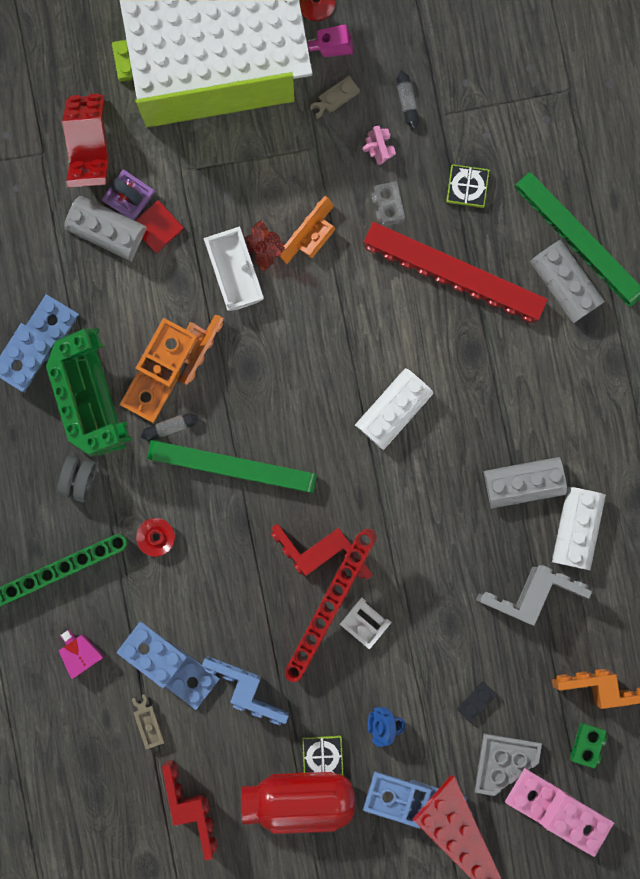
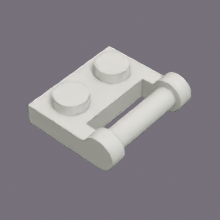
(361, 628)

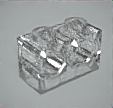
(393, 203)

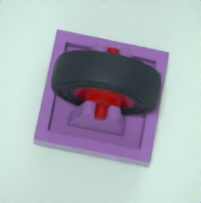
(128, 195)

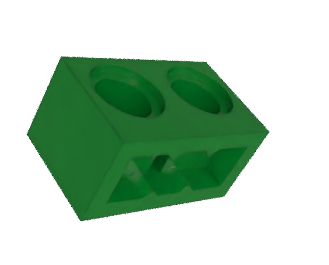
(582, 744)

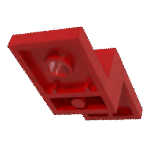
(189, 809)

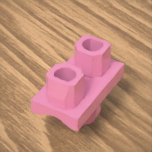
(377, 146)

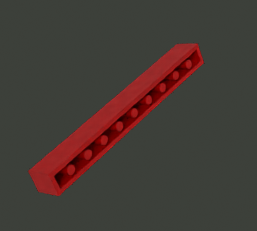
(454, 272)

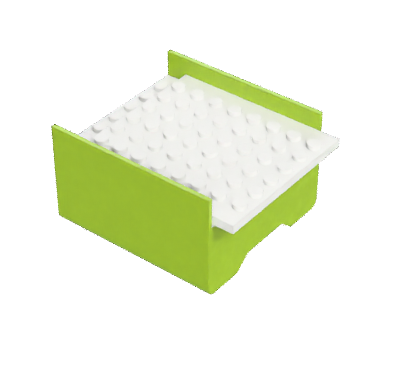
(210, 56)

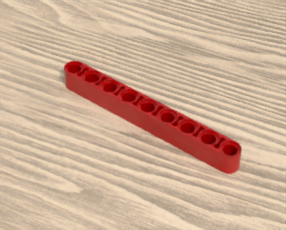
(336, 599)

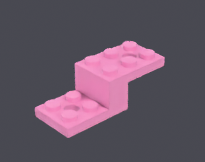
(559, 812)

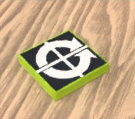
(467, 186)
(323, 754)

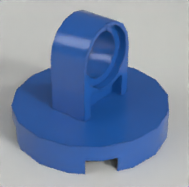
(383, 726)

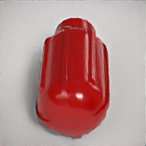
(299, 802)

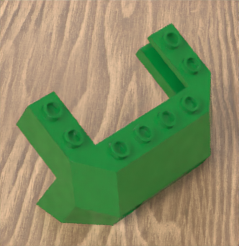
(84, 395)

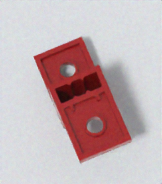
(86, 140)
(318, 553)

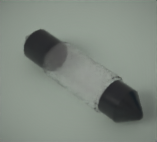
(407, 99)
(169, 426)

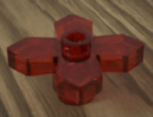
(264, 244)

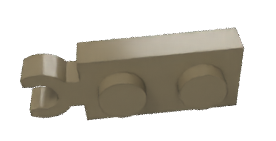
(336, 96)
(147, 723)

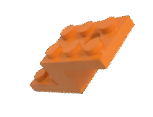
(158, 370)
(604, 688)

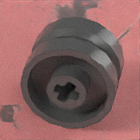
(76, 478)

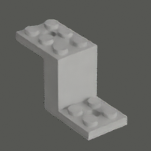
(534, 594)

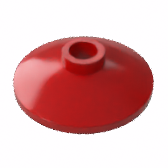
(316, 11)
(145, 537)

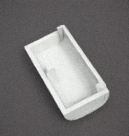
(234, 269)
(394, 408)
(578, 528)

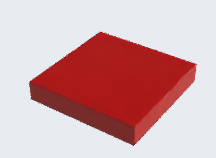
(160, 226)

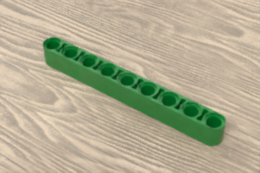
(579, 239)
(232, 466)
(58, 574)

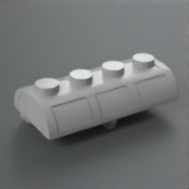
(104, 227)
(566, 281)
(525, 482)

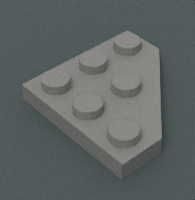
(503, 761)

